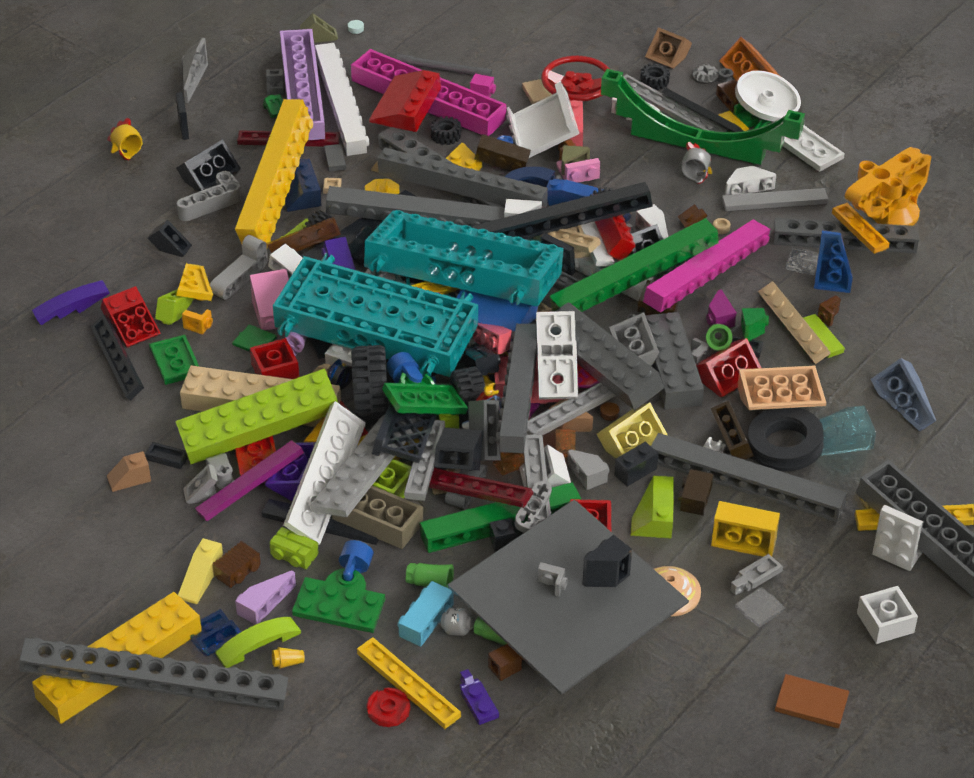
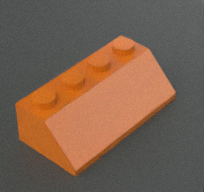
(745, 58)

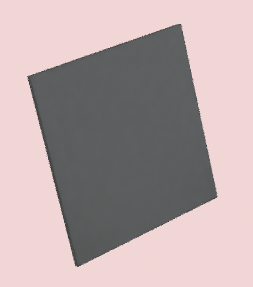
(583, 626)

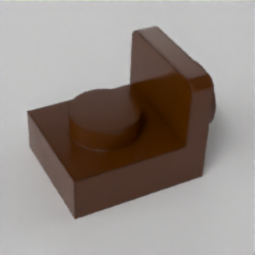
(828, 310)

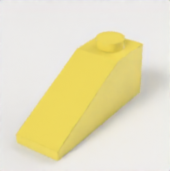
(200, 571)

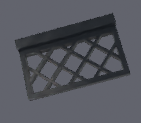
(390, 425)

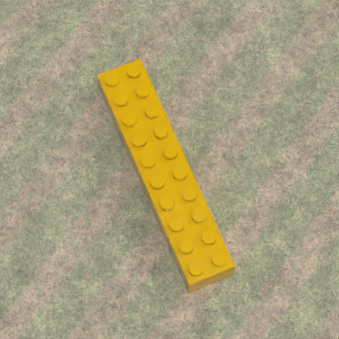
(275, 172)

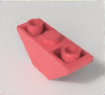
(493, 337)

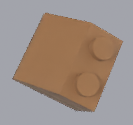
(668, 48)

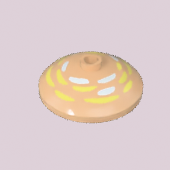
(684, 583)

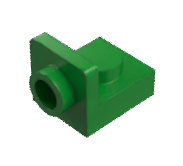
(273, 104)
(745, 116)

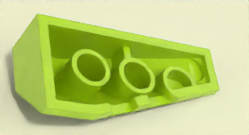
(655, 510)

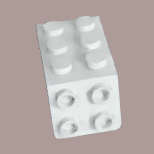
(897, 538)

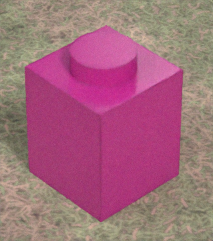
(483, 85)

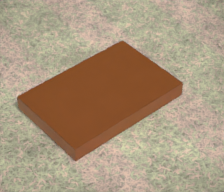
(812, 701)

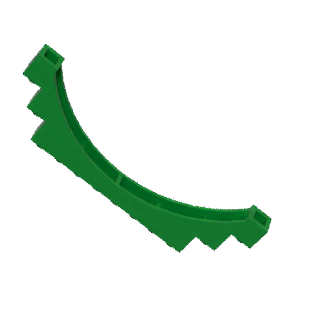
(654, 125)

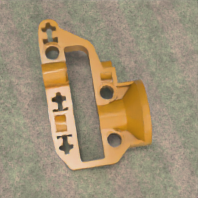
(892, 189)

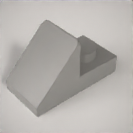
(201, 486)

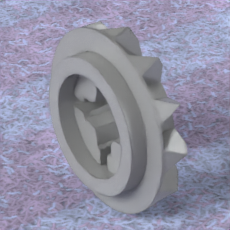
(699, 73)

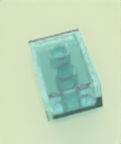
(848, 431)

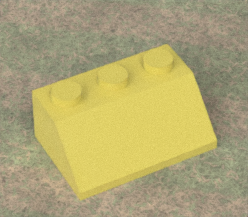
(631, 430)

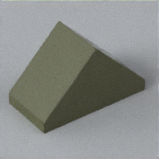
(574, 154)

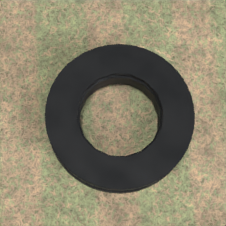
(786, 457)

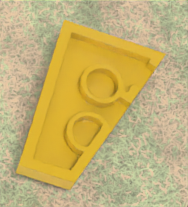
(195, 283)

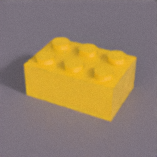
(745, 529)

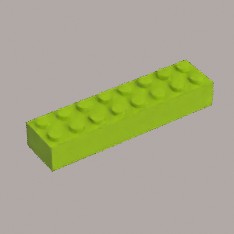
(256, 416)

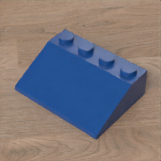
(500, 311)

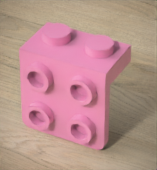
(581, 171)

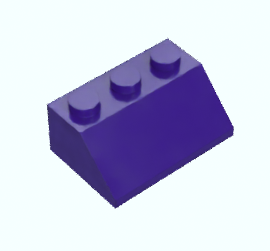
(288, 478)

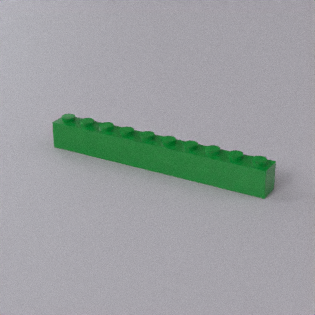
(637, 267)

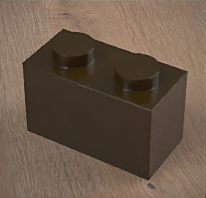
(696, 492)

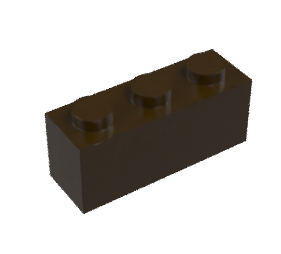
(501, 153)
(731, 431)

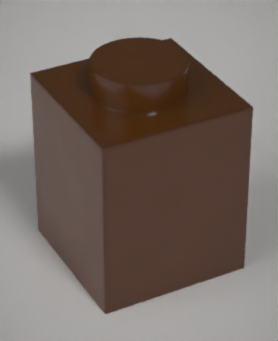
(504, 662)

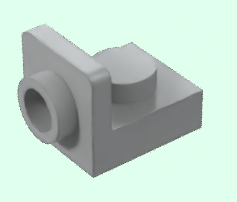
(699, 350)
(552, 575)

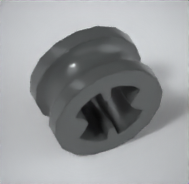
(725, 75)

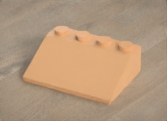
(780, 388)

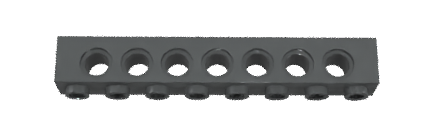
(808, 234)

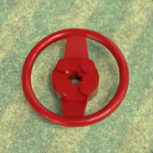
(578, 85)

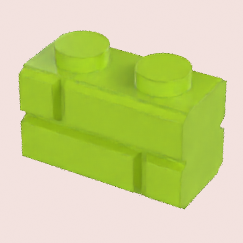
(293, 548)

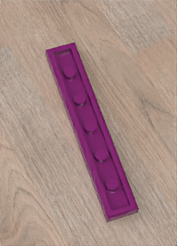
(249, 480)

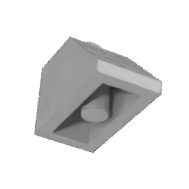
(588, 468)

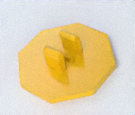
(383, 185)

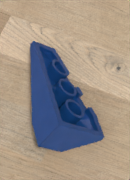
(566, 190)
(832, 267)

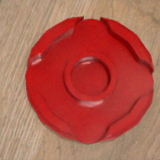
(388, 707)

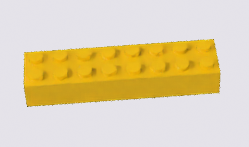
(151, 632)

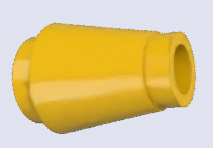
(286, 657)

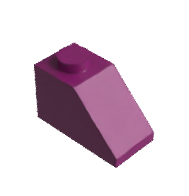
(721, 311)

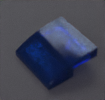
(215, 632)

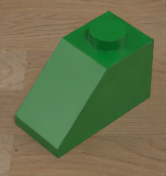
(753, 322)

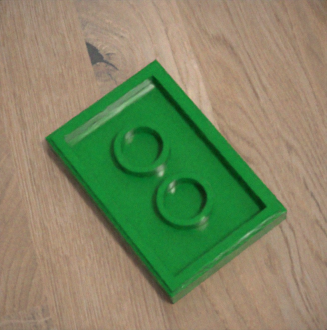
(173, 358)

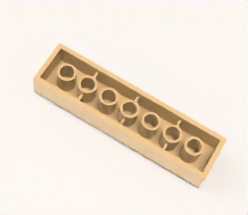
(212, 387)

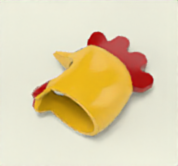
(125, 138)

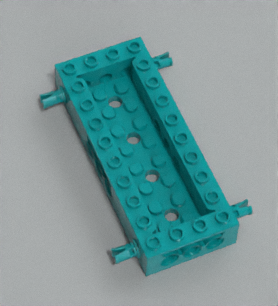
(428, 252)
(370, 310)

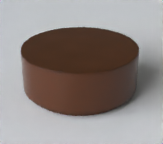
(609, 411)

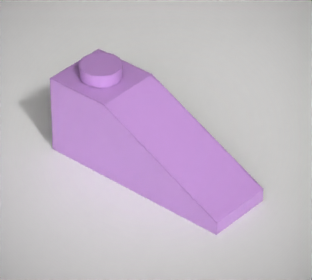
(264, 597)

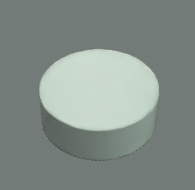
(355, 26)

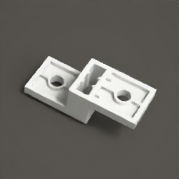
(556, 355)

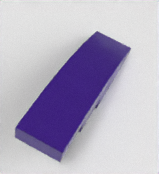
(74, 299)

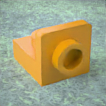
(197, 322)

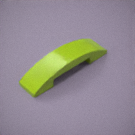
(254, 637)

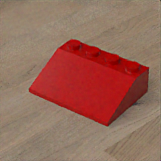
(407, 100)

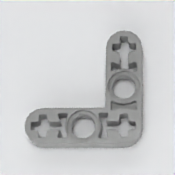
(533, 515)

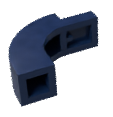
(533, 175)

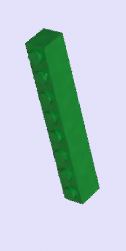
(475, 522)

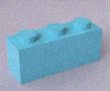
(425, 613)

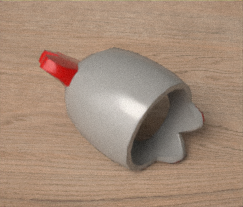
(696, 161)

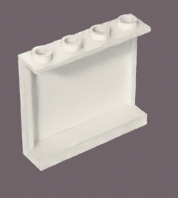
(544, 122)

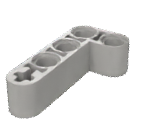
(212, 199)
(238, 273)

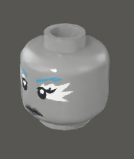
(457, 621)

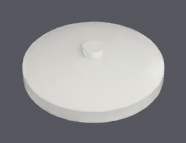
(766, 95)

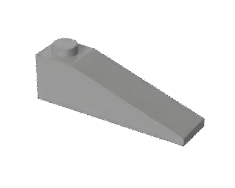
(194, 66)

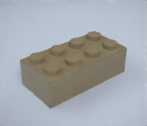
(385, 517)

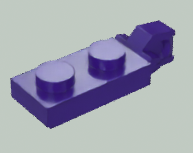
(477, 698)

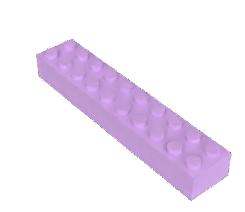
(302, 75)

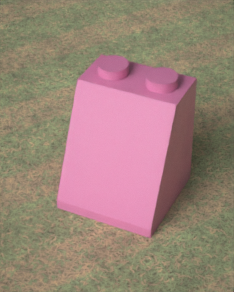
(265, 291)

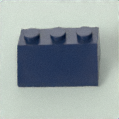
(304, 188)

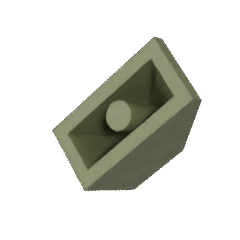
(321, 30)

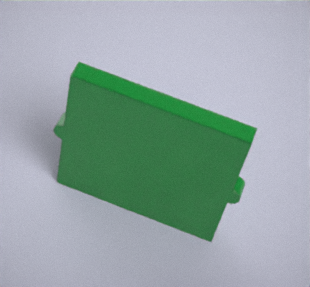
(252, 337)

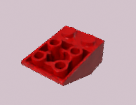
(130, 317)

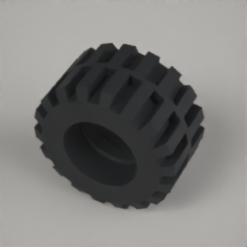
(468, 384)

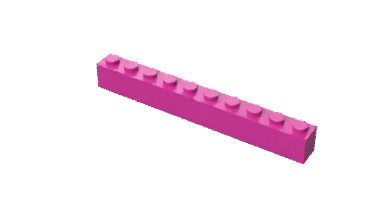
(706, 266)

